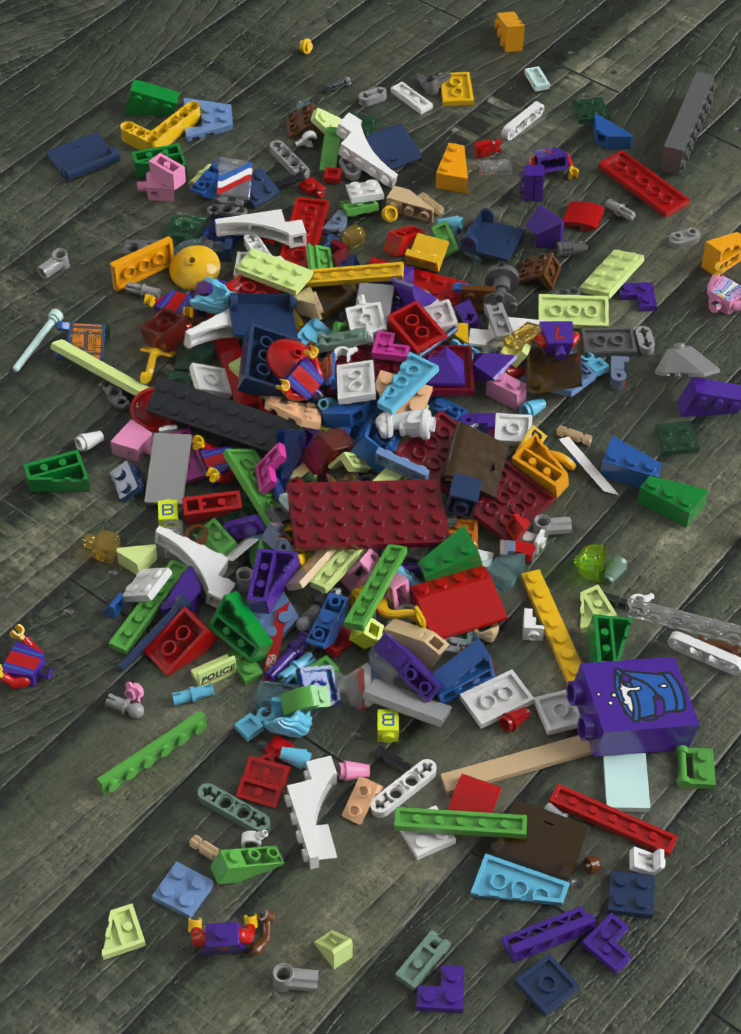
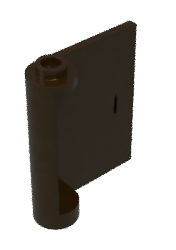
(332, 299)
(550, 374)
(474, 455)
(550, 843)

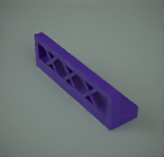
(548, 938)

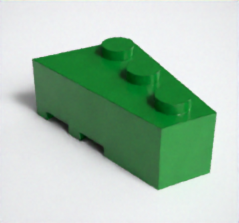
(150, 100)
(142, 157)
(57, 474)
(672, 499)
(451, 556)
(240, 628)
(607, 637)

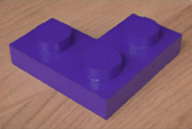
(641, 292)
(604, 946)
(448, 997)

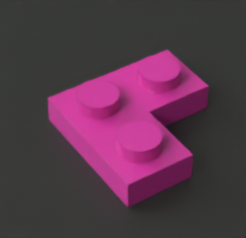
(386, 349)
(266, 468)

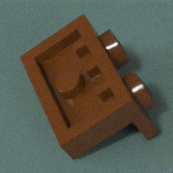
(476, 295)

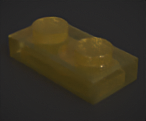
(522, 335)

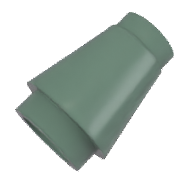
(614, 569)

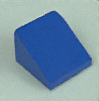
(114, 606)

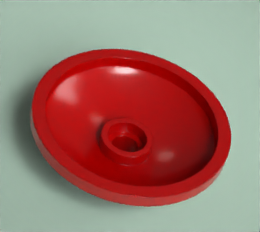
(284, 355)
(139, 414)

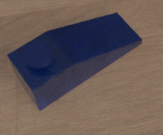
(294, 445)

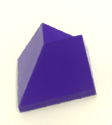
(546, 227)
(411, 293)
(490, 365)
(450, 369)

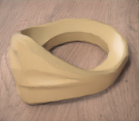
(490, 634)

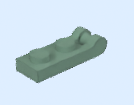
(347, 339)
(422, 960)

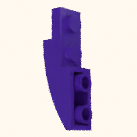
(409, 666)

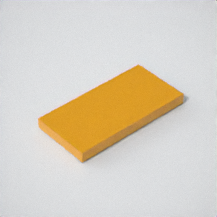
(142, 263)

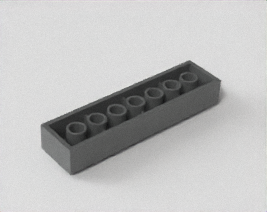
(688, 124)

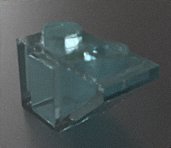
(506, 569)

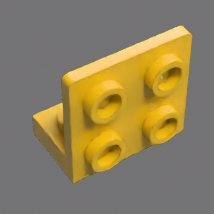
(427, 252)

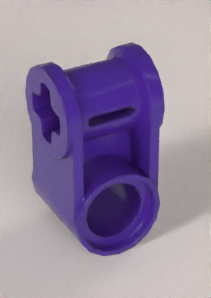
(468, 314)

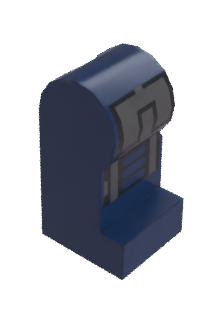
(223, 250)

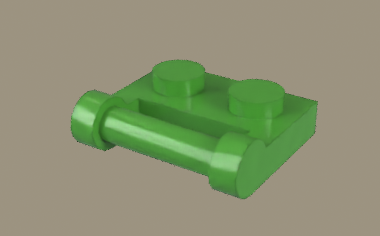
(702, 767)

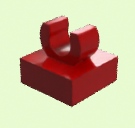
(517, 526)

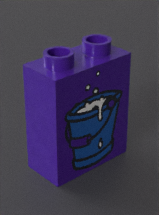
(632, 706)

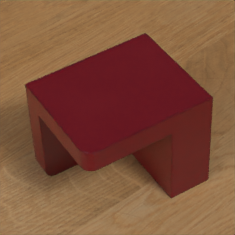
(339, 252)

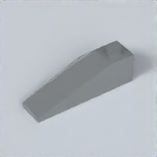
(685, 361)

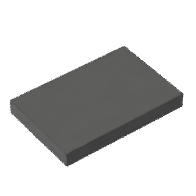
(608, 342)

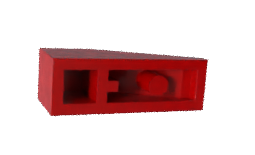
(400, 240)
(210, 506)

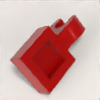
(311, 186)

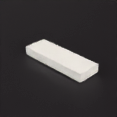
(411, 98)

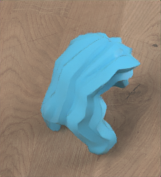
(214, 303)
(288, 725)

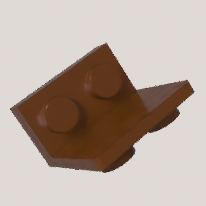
(301, 121)
(543, 267)

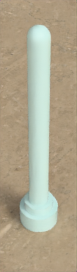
(53, 317)

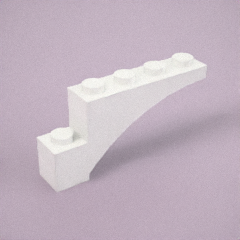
(357, 151)
(264, 224)
(212, 329)
(482, 338)
(206, 563)
(306, 801)

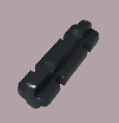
(337, 84)
(290, 180)
(392, 759)

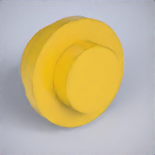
(305, 46)
(389, 213)

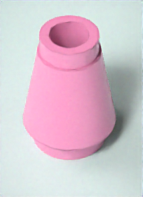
(352, 770)

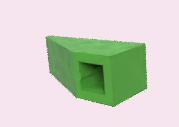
(244, 863)

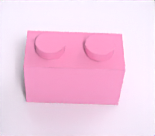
(167, 171)
(507, 390)

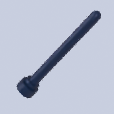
(180, 602)

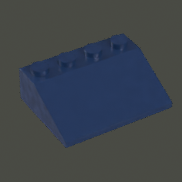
(254, 373)

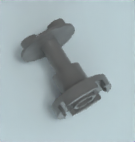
(506, 281)

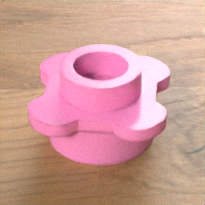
(134, 692)

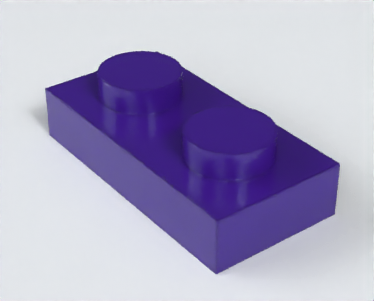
(245, 527)

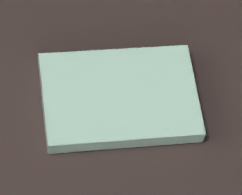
(626, 782)

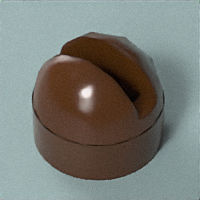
(591, 864)

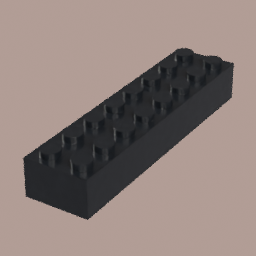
(215, 416)

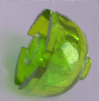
(591, 562)

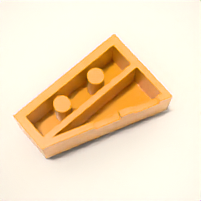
(510, 31)
(453, 170)
(723, 250)
(541, 466)

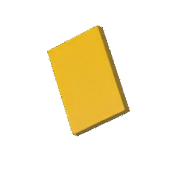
(457, 90)

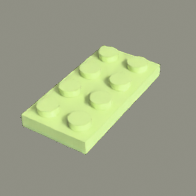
(274, 271)
(612, 273)
(581, 309)

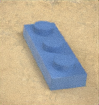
(400, 465)

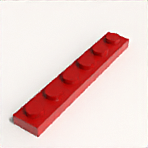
(613, 820)

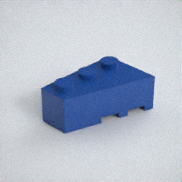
(628, 464)
(464, 672)

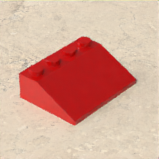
(459, 602)

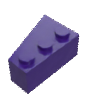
(709, 398)
(270, 577)

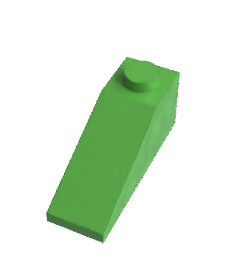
(330, 149)

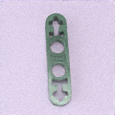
(235, 807)

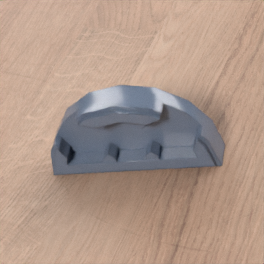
(336, 223)

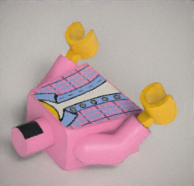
(723, 293)

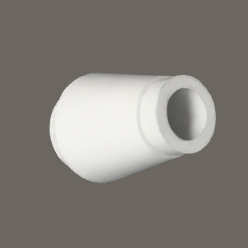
(88, 440)

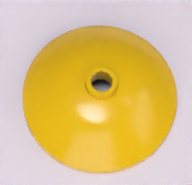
(187, 274)

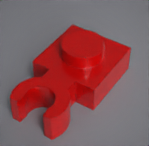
(485, 147)
(274, 747)

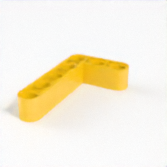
(164, 133)

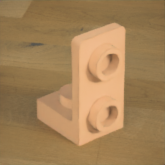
(361, 799)

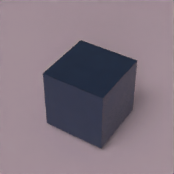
(463, 496)

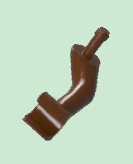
(735, 650)
(261, 944)

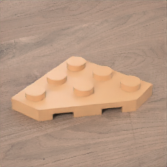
(417, 401)
(305, 415)

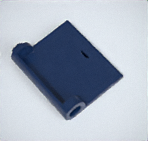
(394, 146)
(83, 156)
(491, 238)
(263, 309)

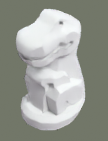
(414, 423)

